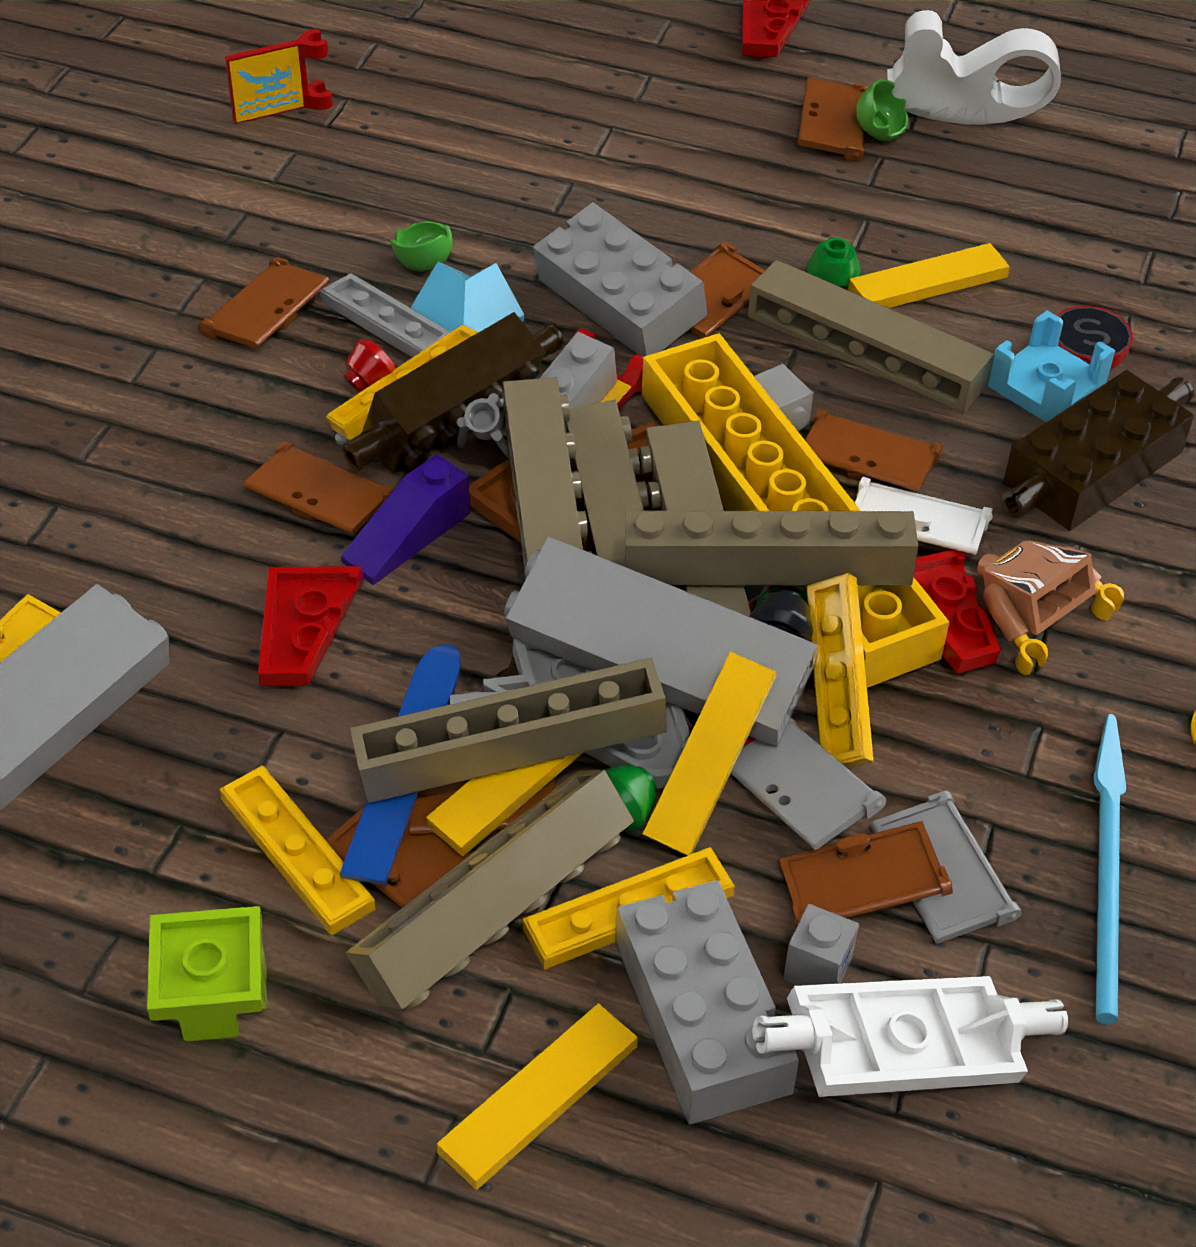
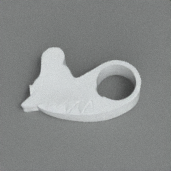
(965, 86)

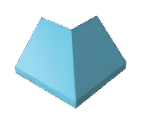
(460, 299)

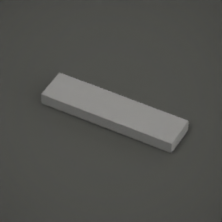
(382, 315)

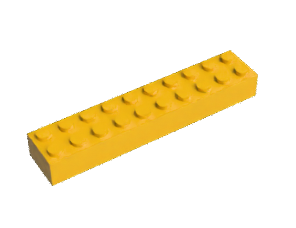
(770, 467)

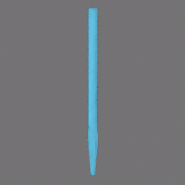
(1111, 784)

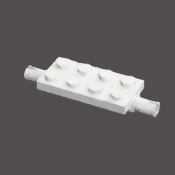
(908, 1034)

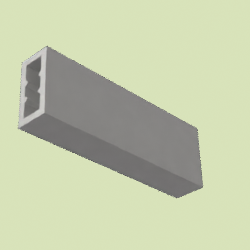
(616, 616)
(71, 682)

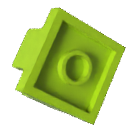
(206, 970)

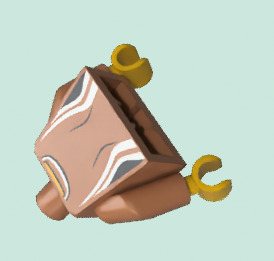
(1036, 588)

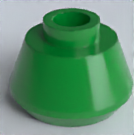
(834, 262)
(636, 790)

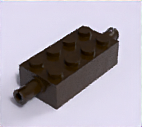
(426, 403)
(1097, 449)

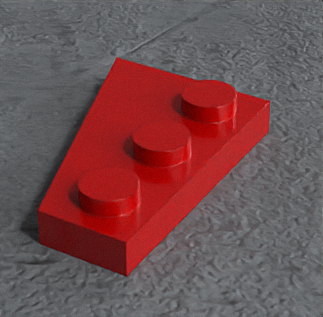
(769, 25)
(301, 619)
(970, 636)

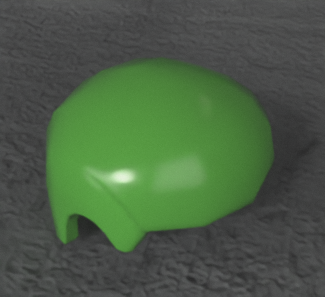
(881, 112)
(423, 245)

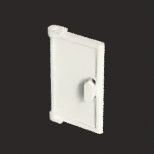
(936, 519)

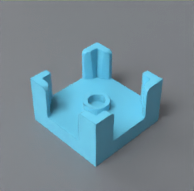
(1044, 375)

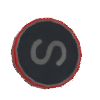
(1090, 324)

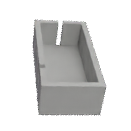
(620, 281)
(702, 1001)

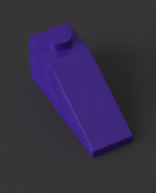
(411, 518)

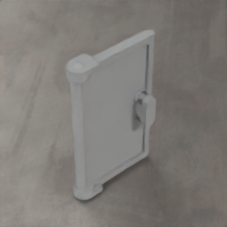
(812, 787)
(977, 891)

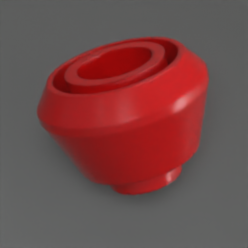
(367, 365)

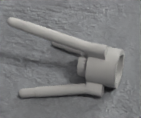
(484, 421)

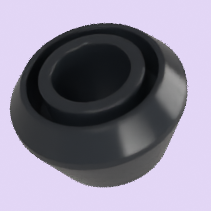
(786, 612)

